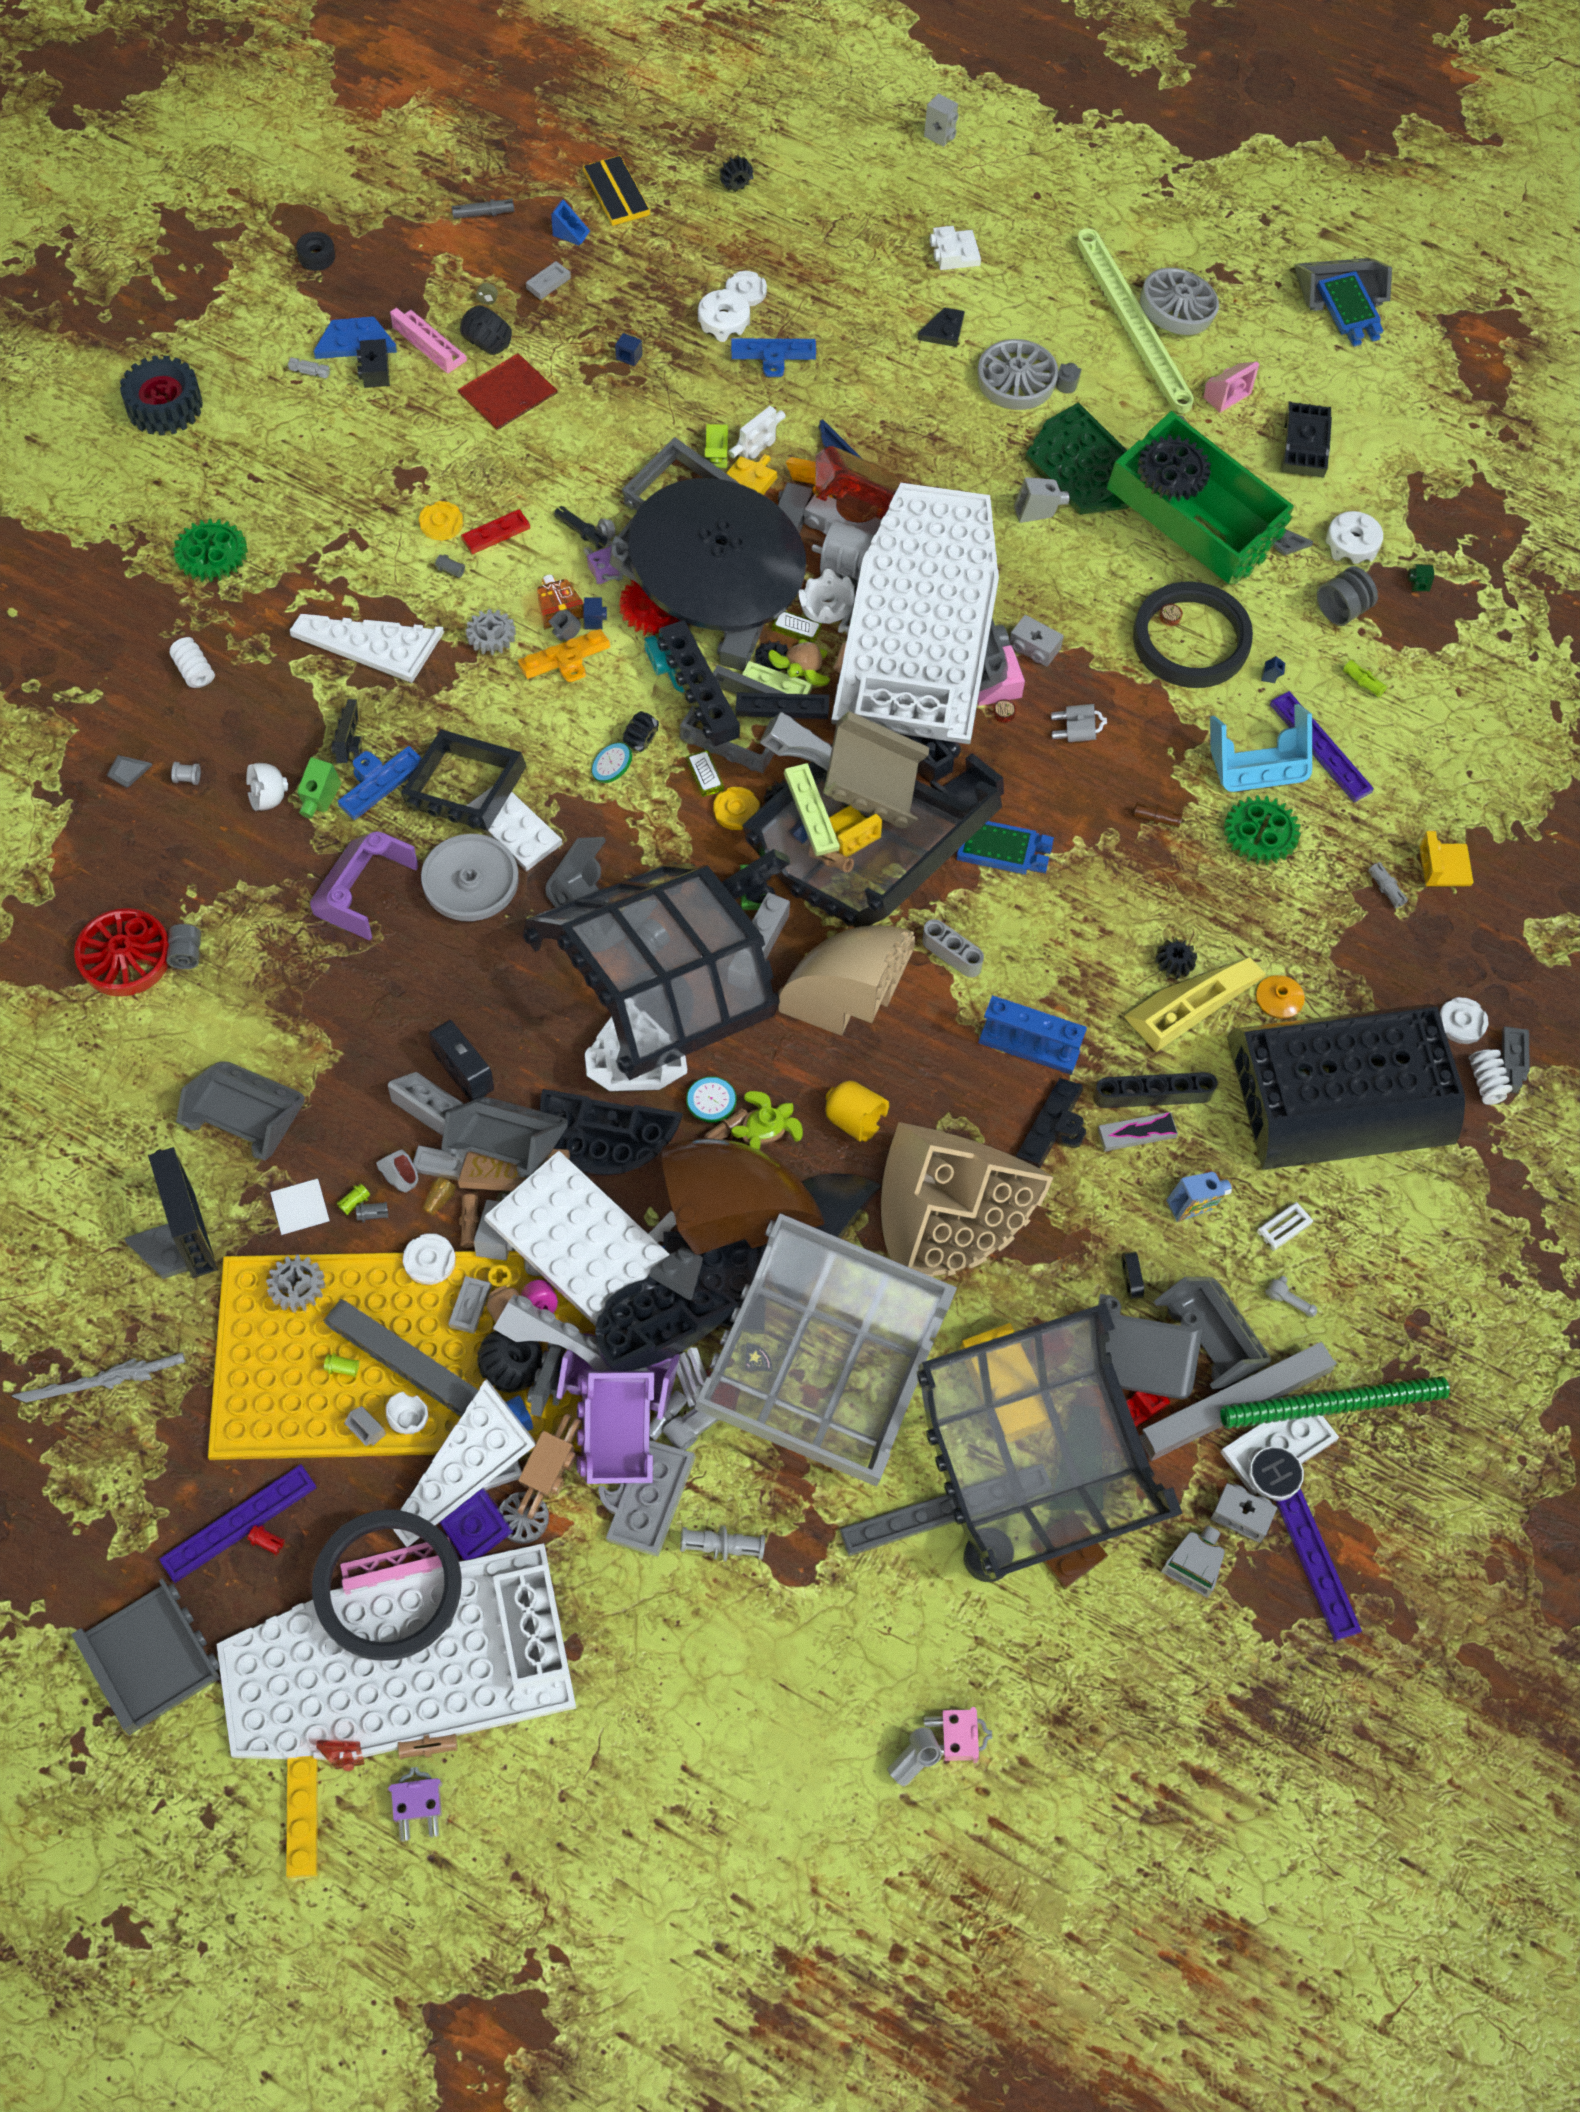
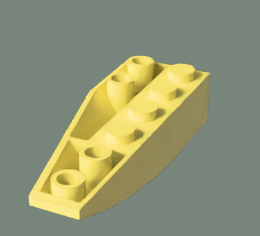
(1189, 1002)

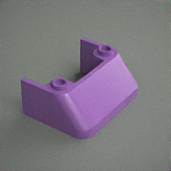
(333, 895)
(664, 1378)

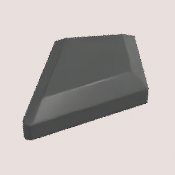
(1291, 543)
(127, 770)

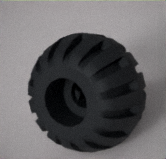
(485, 329)
(508, 1363)

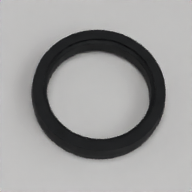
(1203, 594)
(342, 1540)

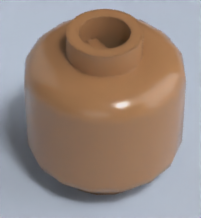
(498, 1300)

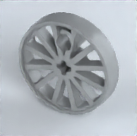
(1194, 311)
(1017, 373)

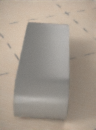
(949, 938)

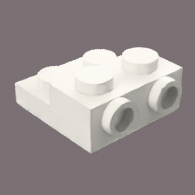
(954, 248)

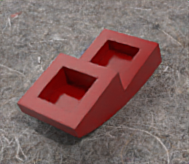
(1145, 1406)

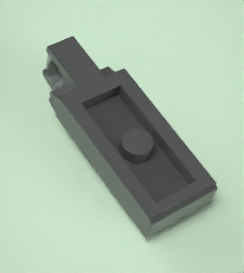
(1515, 1056)

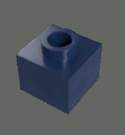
(628, 349)
(594, 613)

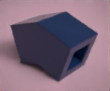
(1273, 669)
(799, 831)

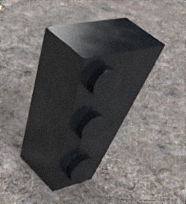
(939, 760)

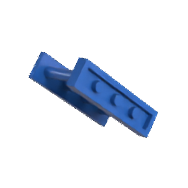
(1032, 1035)

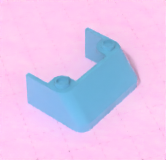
(1265, 767)

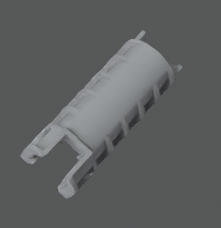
(843, 549)

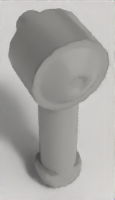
(1279, 1291)

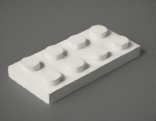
(521, 831)
(1301, 1436)

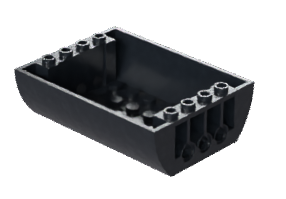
(1359, 1105)

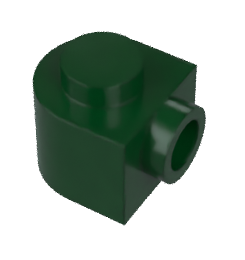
(1421, 577)

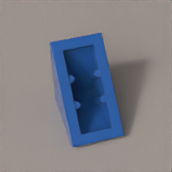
(567, 224)

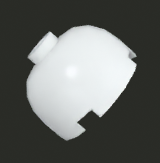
(266, 786)

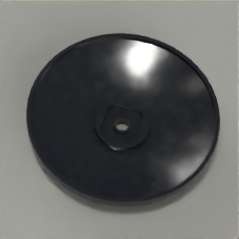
(709, 582)

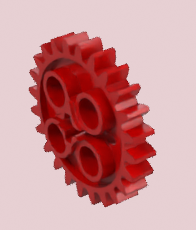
(642, 611)

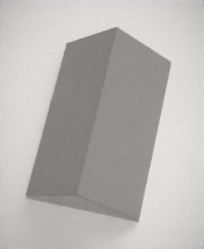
(422, 1100)

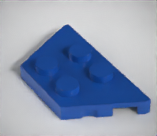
(344, 337)

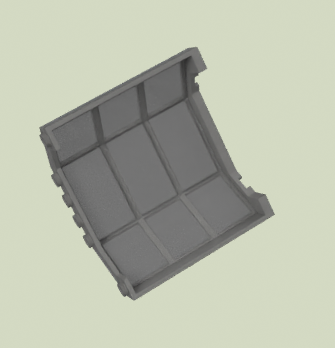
(825, 1349)

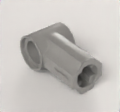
(686, 1429)
(919, 1754)

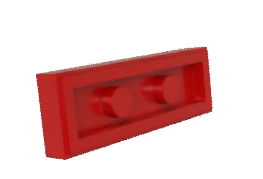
(495, 531)

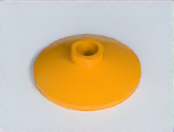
(1280, 1005)

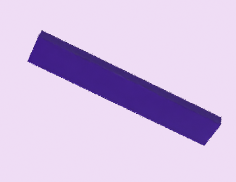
(1326, 751)
(237, 1523)
(1318, 1567)

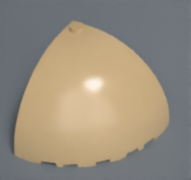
(847, 976)
(953, 1200)

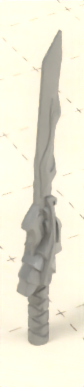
(129, 1370)

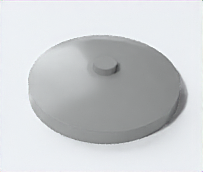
(470, 877)

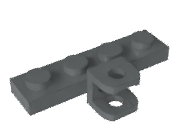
(546, 1379)

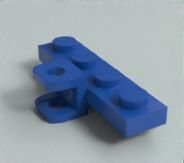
(773, 352)
(377, 780)

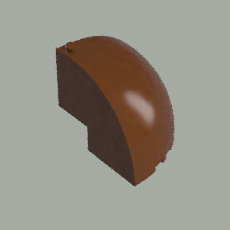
(731, 1193)

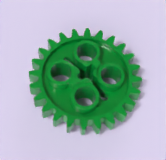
(210, 550)
(1242, 821)

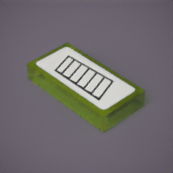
(797, 627)
(705, 773)

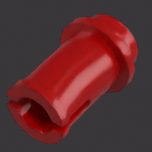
(265, 1539)

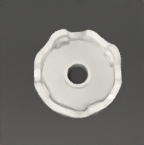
(723, 322)
(1345, 544)
(828, 588)

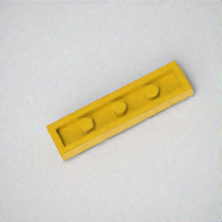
(302, 1817)

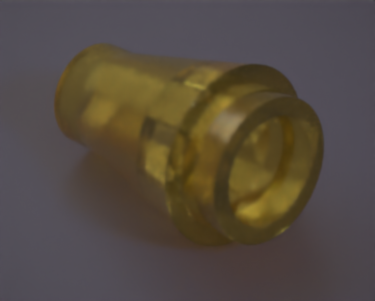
(438, 1195)

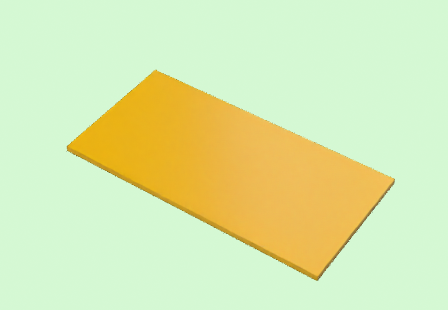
(270, 1361)

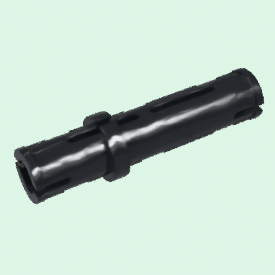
(586, 530)

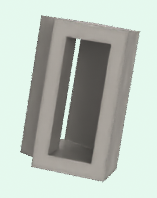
(364, 1426)

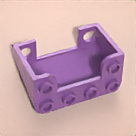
(615, 1426)

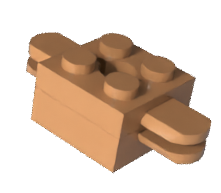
(547, 1465)

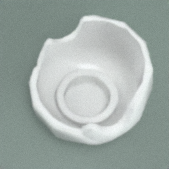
(406, 1413)

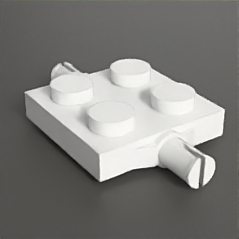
(757, 434)

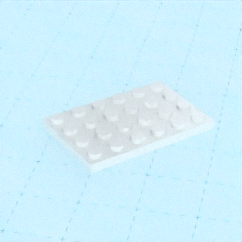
(575, 1235)

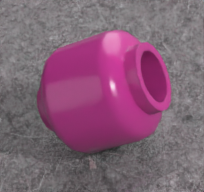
(541, 1295)

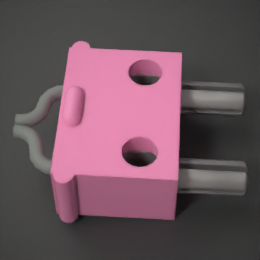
(960, 1735)

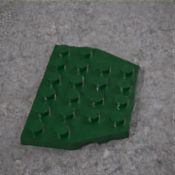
(1079, 458)

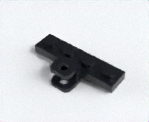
(345, 737)
(753, 878)
(1054, 1123)

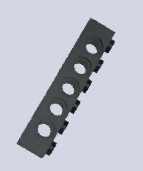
(706, 697)

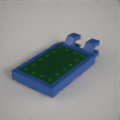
(1351, 307)
(1007, 848)

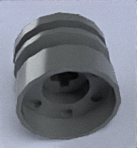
(1347, 595)

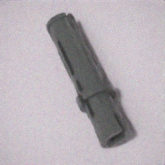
(485, 208)

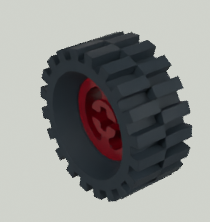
(152, 386)

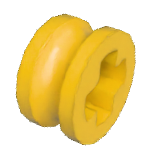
(493, 1274)

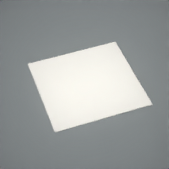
(299, 1206)

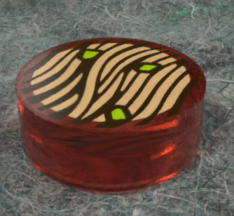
(1170, 614)
(1004, 710)

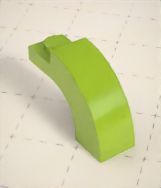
(717, 444)

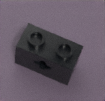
(374, 363)

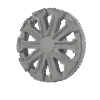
(521, 1522)

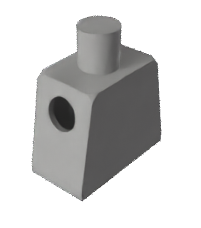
(1039, 499)

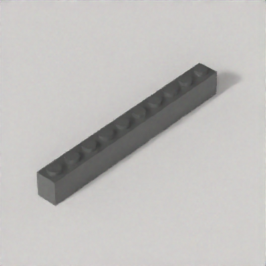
(740, 645)

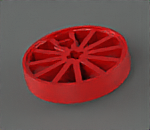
(122, 951)

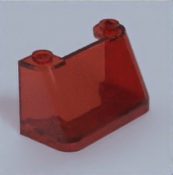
(844, 473)

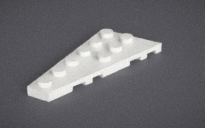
(377, 644)
(472, 1456)

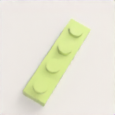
(811, 809)

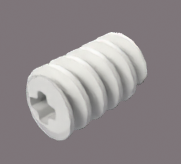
(191, 663)
(1490, 1076)

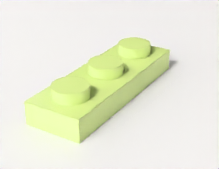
(777, 679)

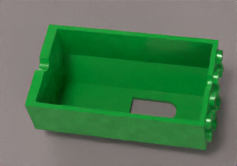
(1231, 503)

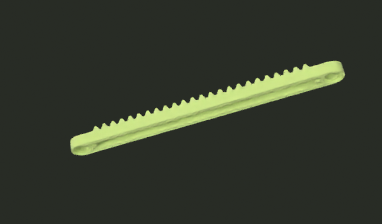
(1134, 321)

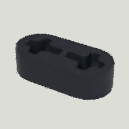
(1132, 1275)

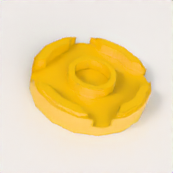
(441, 520)
(735, 807)

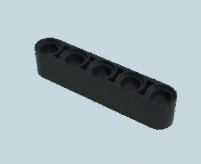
(1163, 1082)

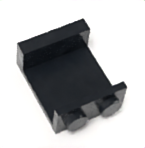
(963, 786)

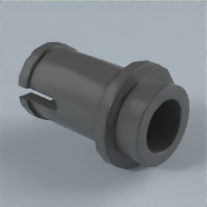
(444, 563)
(371, 1211)

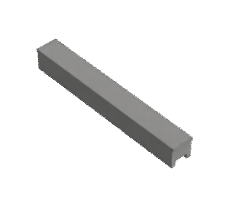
(1265, 1385)

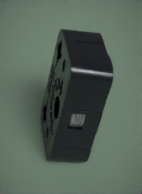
(461, 1060)

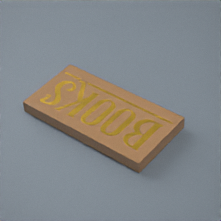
(491, 1173)

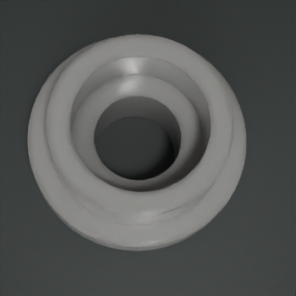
(606, 528)

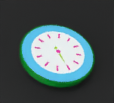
(611, 762)
(711, 1099)

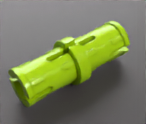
(1365, 678)

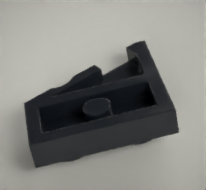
(943, 328)

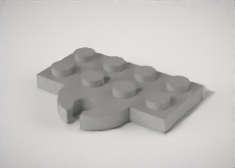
(647, 1509)

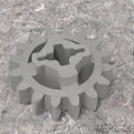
(490, 632)
(305, 1289)

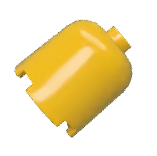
(855, 1109)

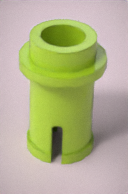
(354, 1198)
(341, 1365)

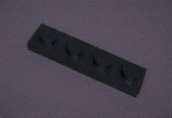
(771, 704)

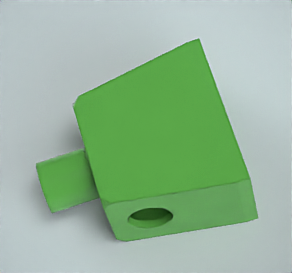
(318, 787)

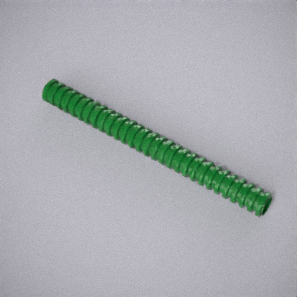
(1334, 1402)

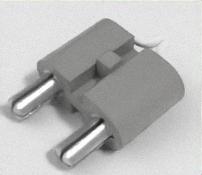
(1079, 723)

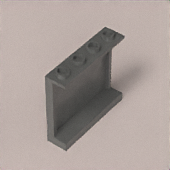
(148, 1658)

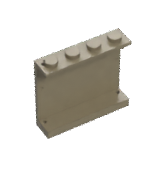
(874, 769)

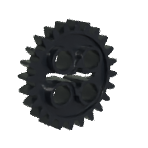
(1174, 468)

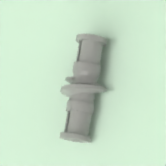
(722, 1542)

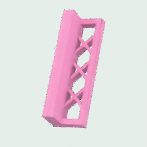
(427, 343)
(397, 1572)

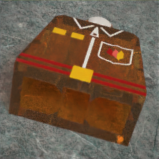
(558, 596)

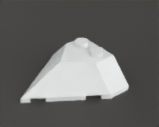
(602, 1066)

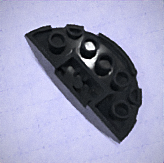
(607, 1135)
(840, 1199)
(653, 1323)

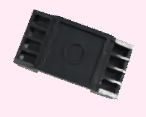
(1307, 439)

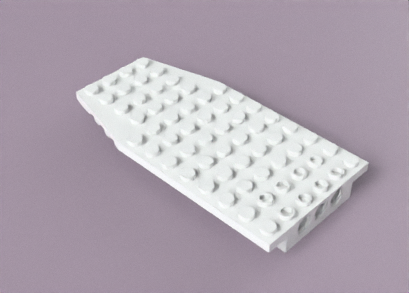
(922, 616)
(487, 1670)

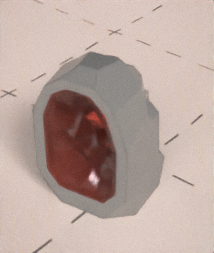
(399, 1170)

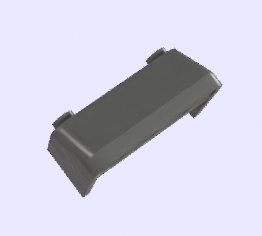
(576, 872)
(1225, 1331)

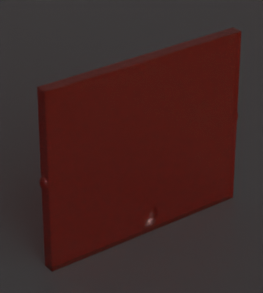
(507, 391)

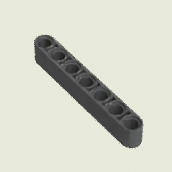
(400, 1357)

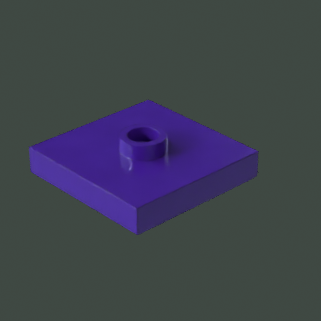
(476, 1526)

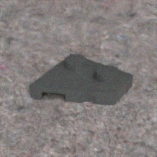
(158, 1250)
(679, 1271)

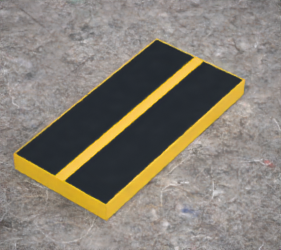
(616, 190)

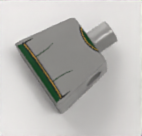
(1197, 1561)

